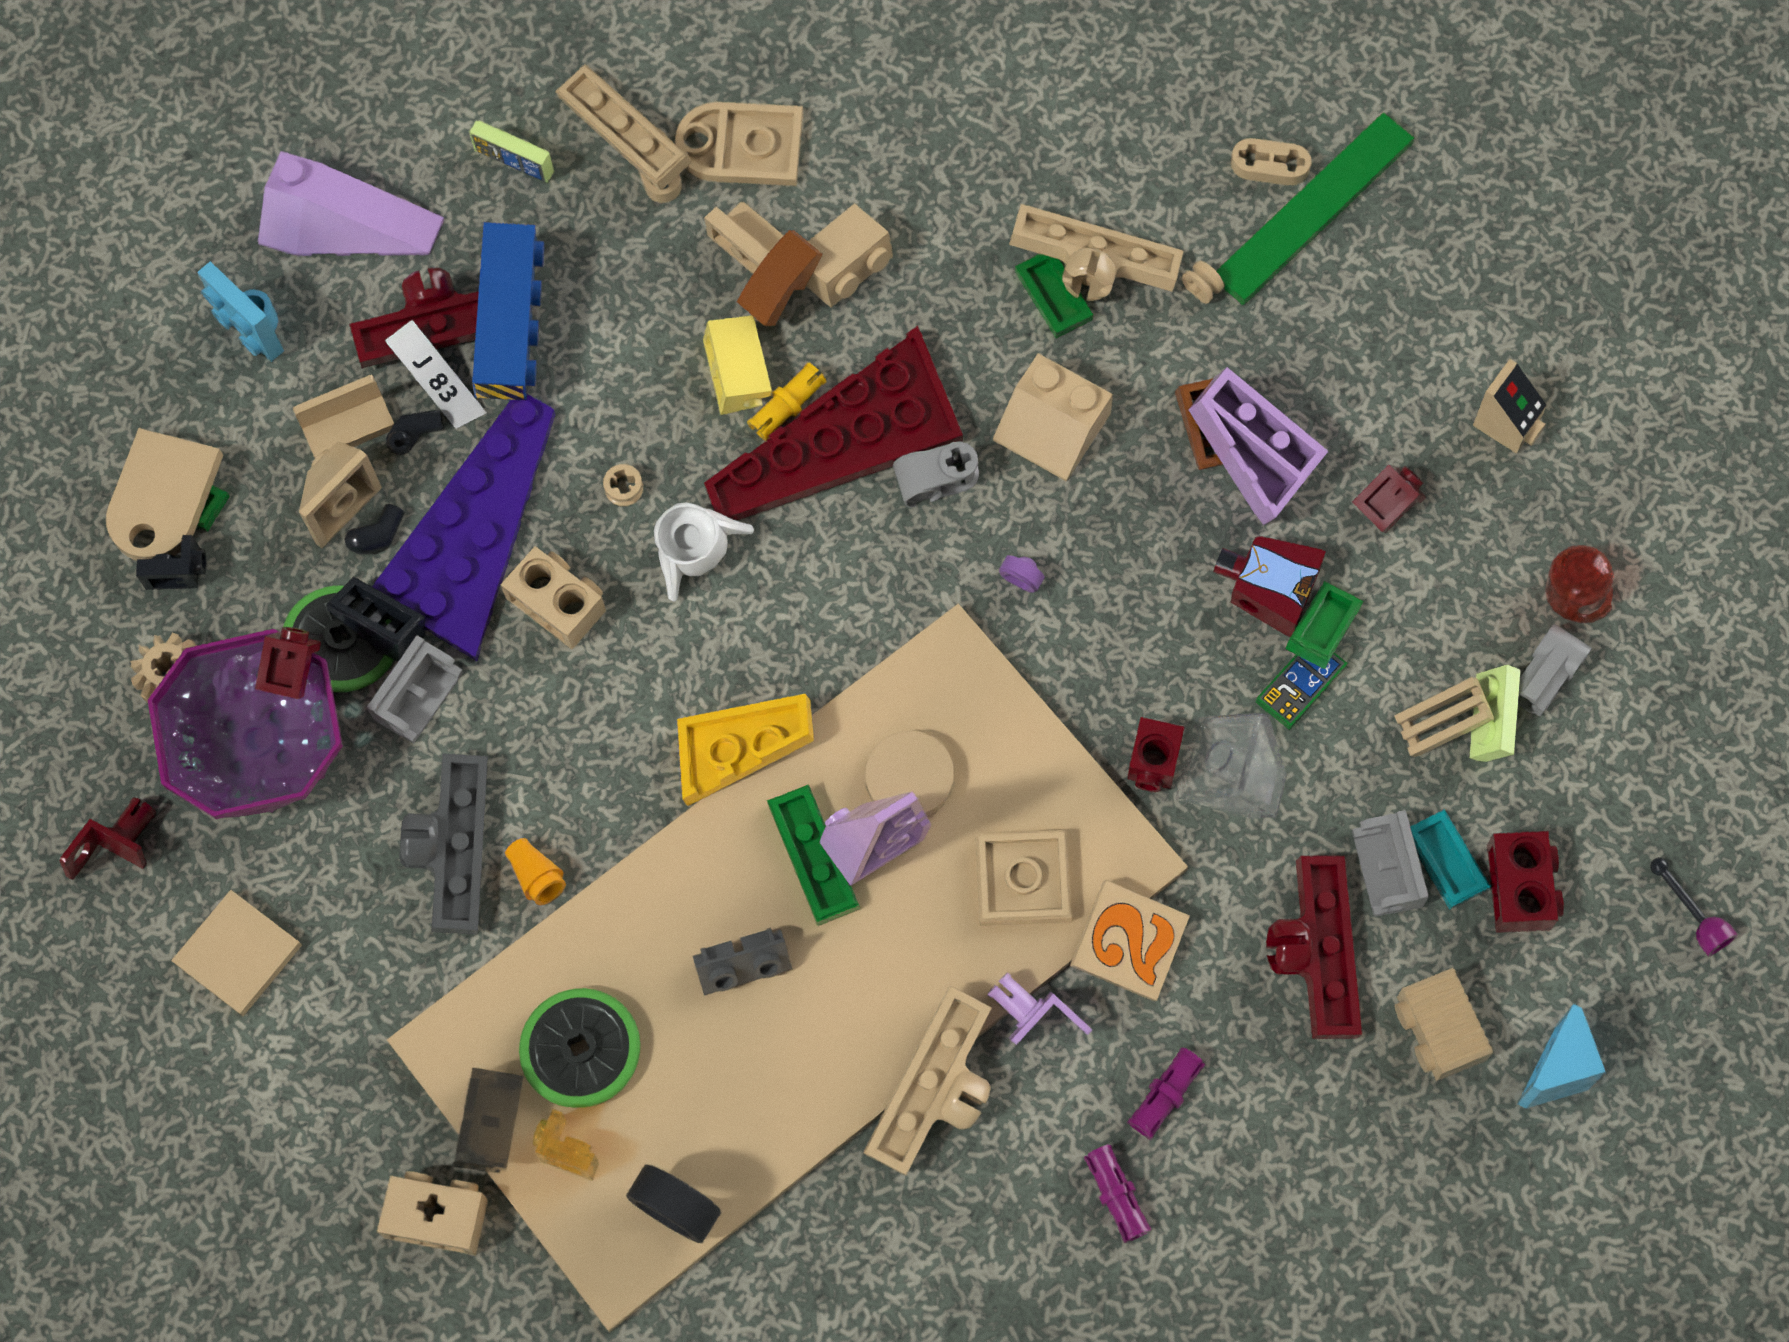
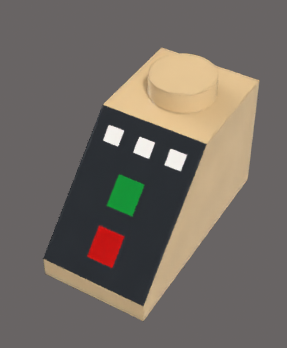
(1511, 409)

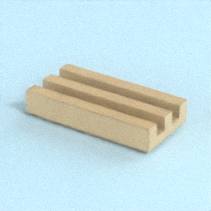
(1411, 732)

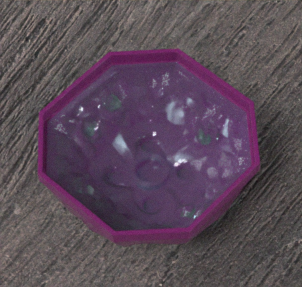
(236, 745)

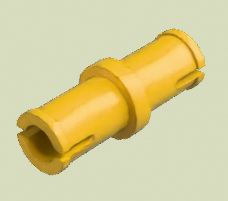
(787, 401)

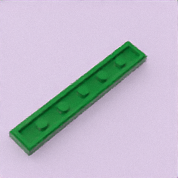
(1313, 208)

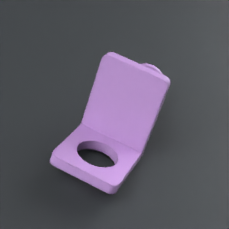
(1027, 1009)

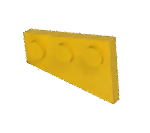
(738, 741)

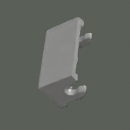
(414, 689)
(1390, 864)

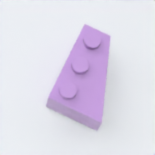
(1255, 443)

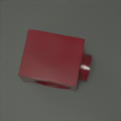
(1159, 737)

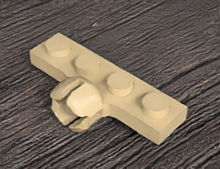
(1095, 253)
(933, 1083)

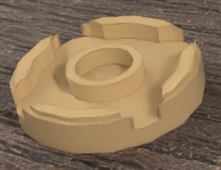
(910, 764)

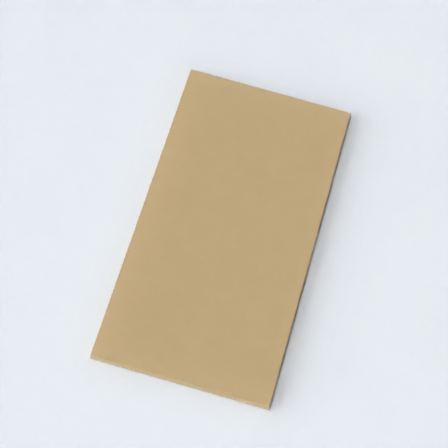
(788, 1068)

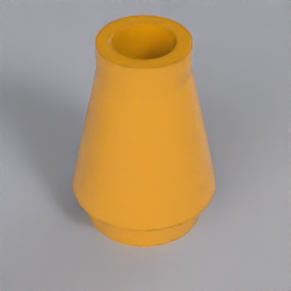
(536, 873)

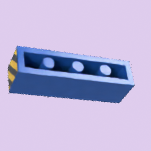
(505, 311)

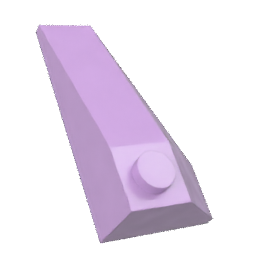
(328, 212)

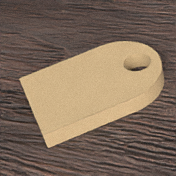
(744, 142)
(162, 492)

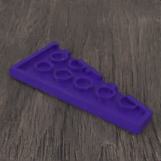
(465, 539)

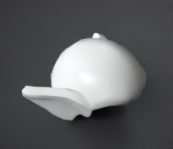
(692, 541)

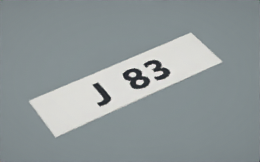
(435, 375)

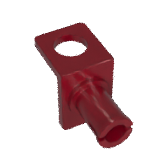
(117, 839)

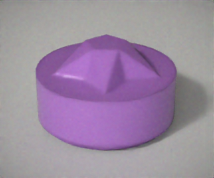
(1022, 573)

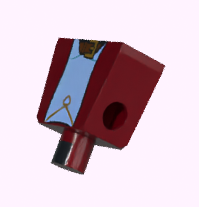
(1272, 580)

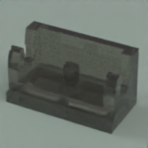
(488, 1121)

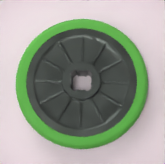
(353, 661)
(593, 1074)

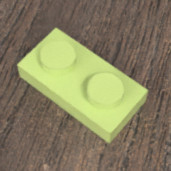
(1497, 737)

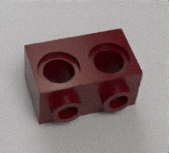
(1512, 881)

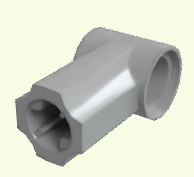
(1552, 665)

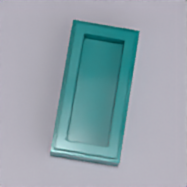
(1448, 860)

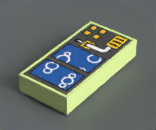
(511, 151)

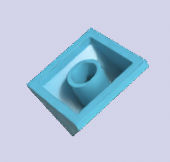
(1567, 1063)

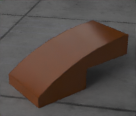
(778, 275)

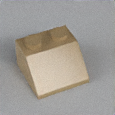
(1053, 417)

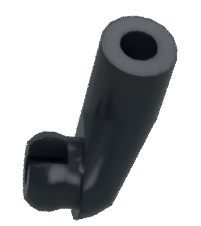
(410, 428)
(377, 535)

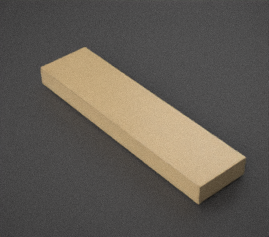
(623, 127)

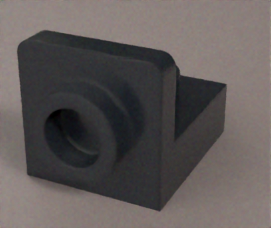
(170, 572)

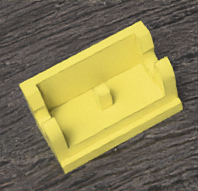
(736, 363)

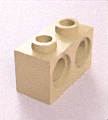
(547, 603)

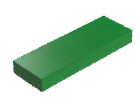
(801, 830)

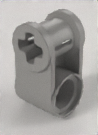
(932, 472)

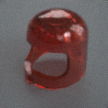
(1578, 579)

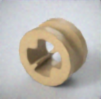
(1202, 281)
(632, 476)

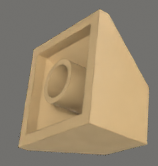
(336, 490)

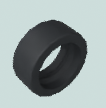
(673, 1203)

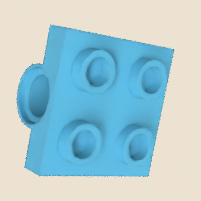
(247, 311)

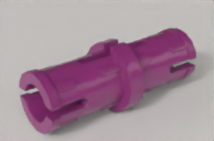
(1166, 1093)
(1117, 1193)

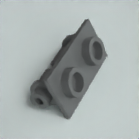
(723, 969)

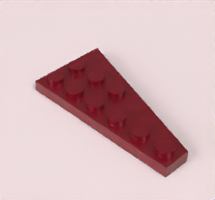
(844, 434)

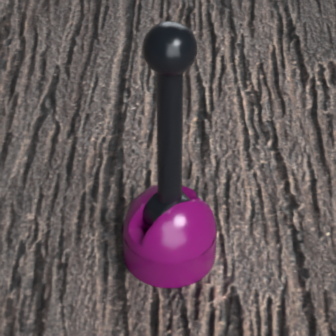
(1711, 930)

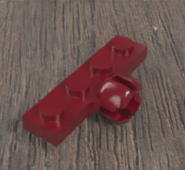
(437, 311)
(1321, 947)

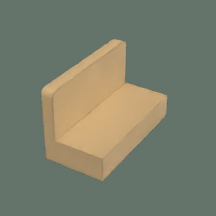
(742, 234)
(344, 415)

